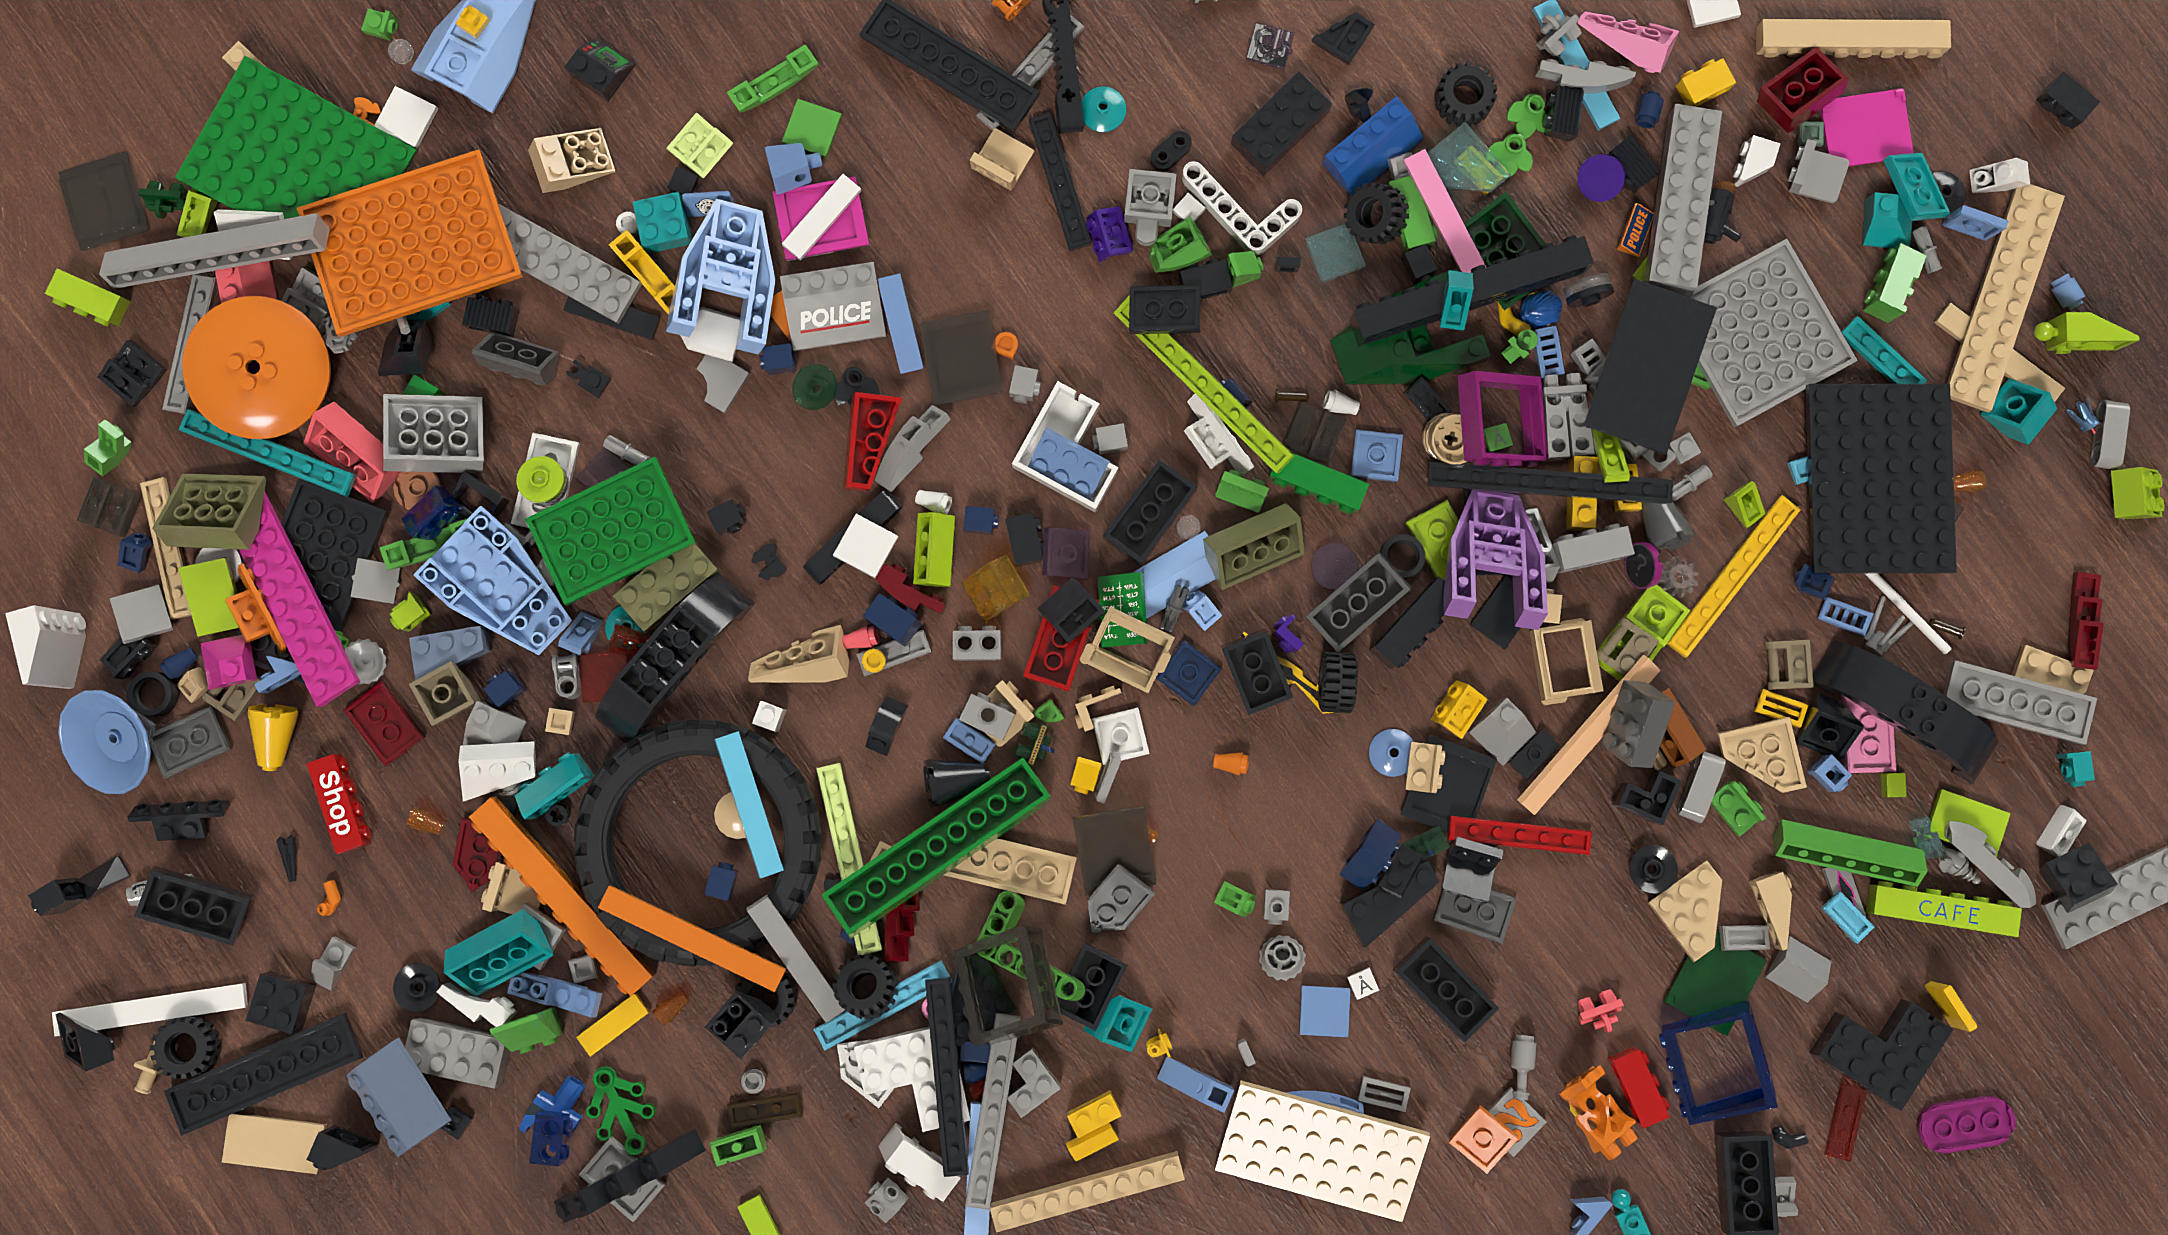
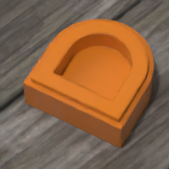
(1006, 344)

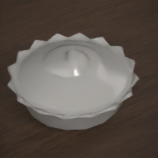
(366, 660)
(1282, 957)

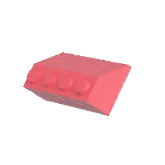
(246, 280)
(349, 446)

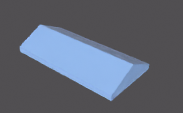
(1181, 566)

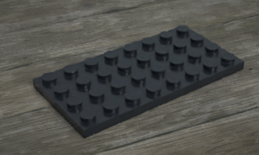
(328, 539)

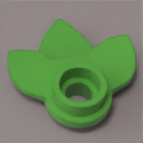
(1527, 119)
(1511, 158)

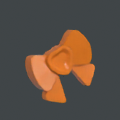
(363, 107)

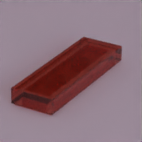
(1845, 1122)

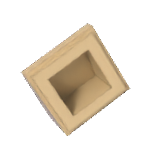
(193, 684)

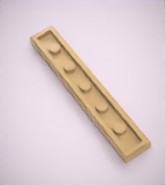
(2018, 368)
(169, 558)

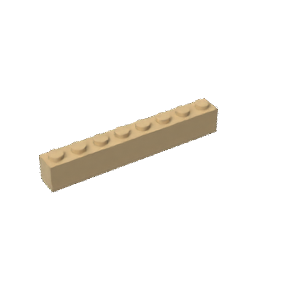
(1853, 37)
(1086, 1191)

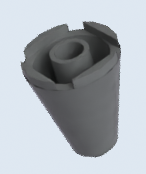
(1666, 526)

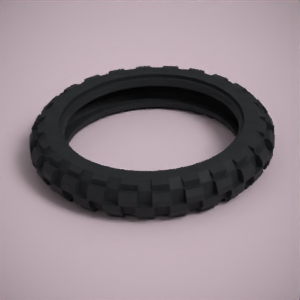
(685, 738)

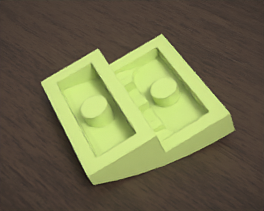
(699, 145)

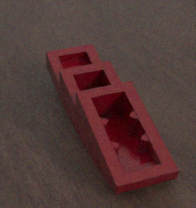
(2085, 621)
(898, 929)

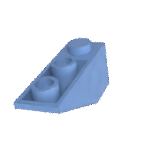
(1196, 1084)

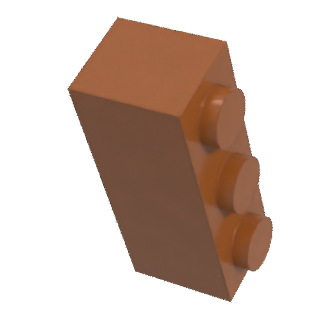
(1680, 739)

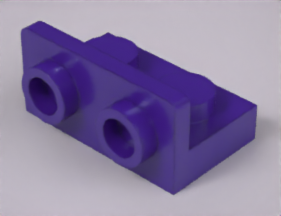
(1109, 233)

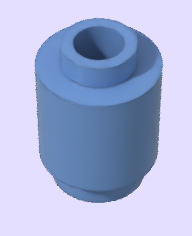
(2067, 292)

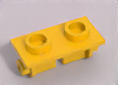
(1159, 1045)

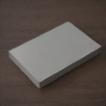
(611, 1158)

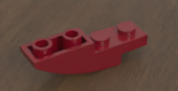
(894, 582)

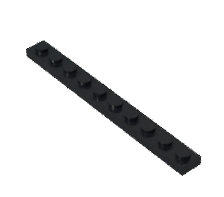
(1549, 483)

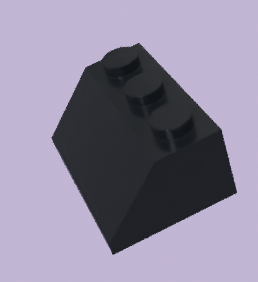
(1100, 976)

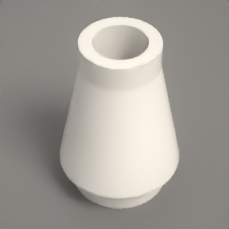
(1340, 403)
(934, 501)

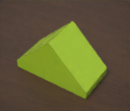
(1746, 504)

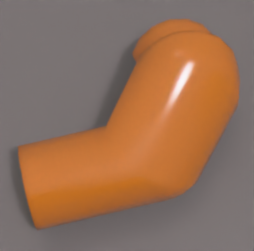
(331, 901)

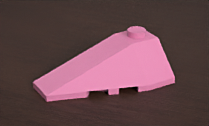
(1642, 45)

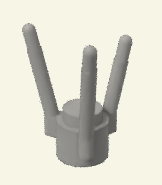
(1881, 642)

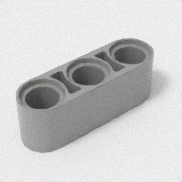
(2110, 435)
(1701, 787)

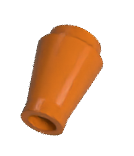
(1233, 763)

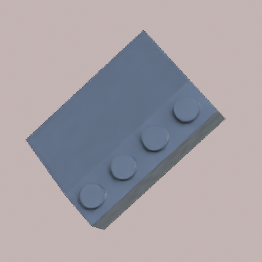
(398, 1097)

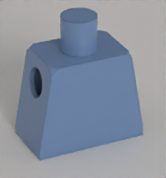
(791, 166)

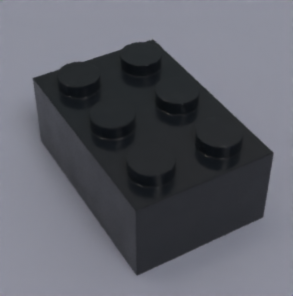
(1256, 671)

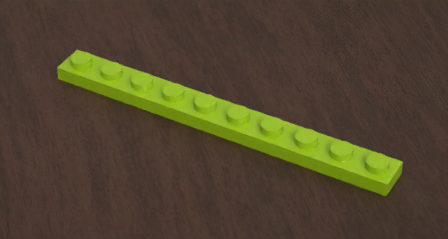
(1214, 395)

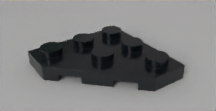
(990, 995)

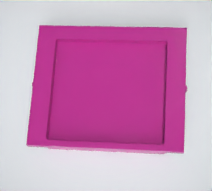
(845, 233)

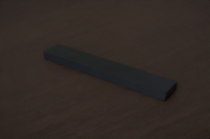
(1060, 181)

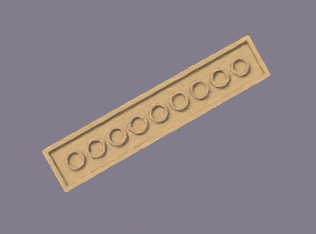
(2004, 296)

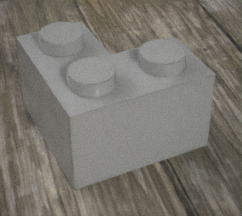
(1038, 1083)

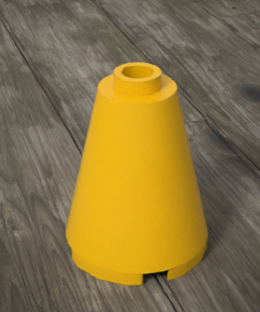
(271, 733)

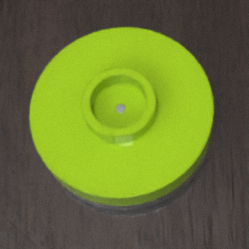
(542, 481)

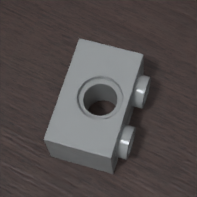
(973, 716)

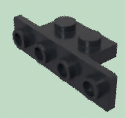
(179, 820)

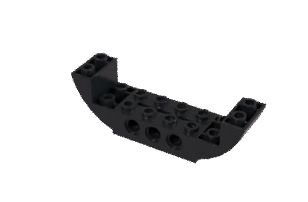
(670, 656)

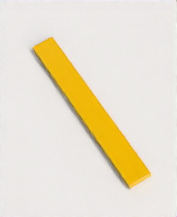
(1733, 576)

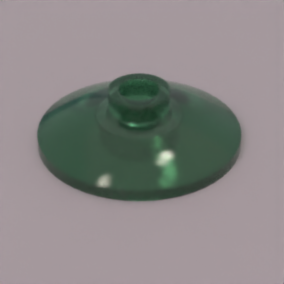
(806, 383)

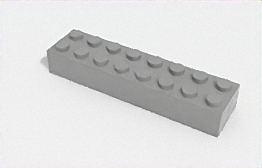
(1683, 199)

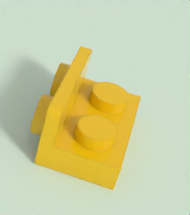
(1459, 708)

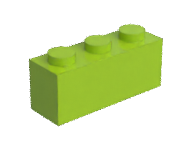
(87, 298)
(934, 549)

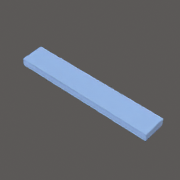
(975, 1218)

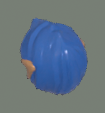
(1540, 309)

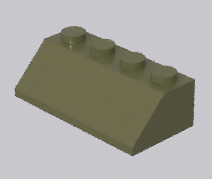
(1254, 546)

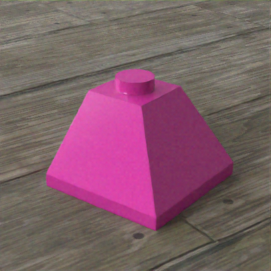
(228, 662)

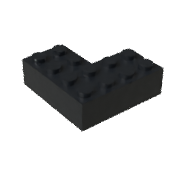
(1886, 1063)

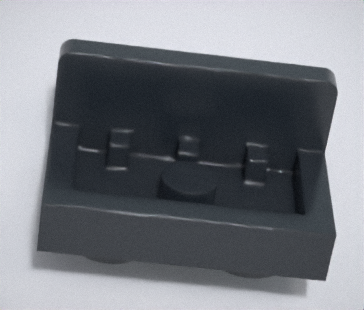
(123, 658)

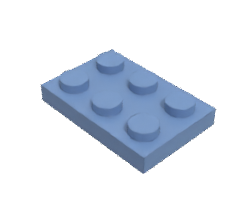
(1068, 463)

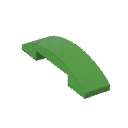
(773, 82)
(416, 550)

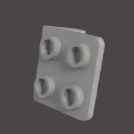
(1818, 174)

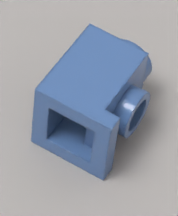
(1839, 773)

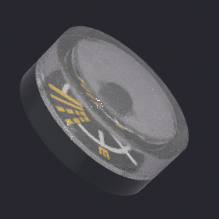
(1588, 290)

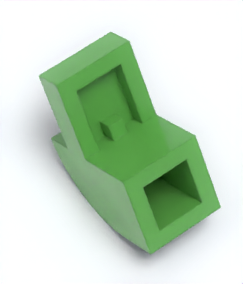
(108, 449)

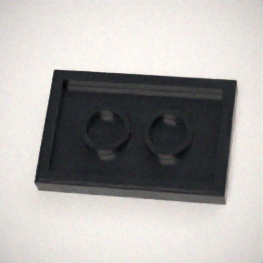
(1165, 309)

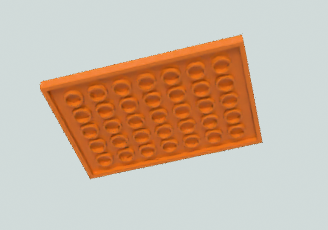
(412, 243)

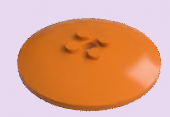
(291, 372)

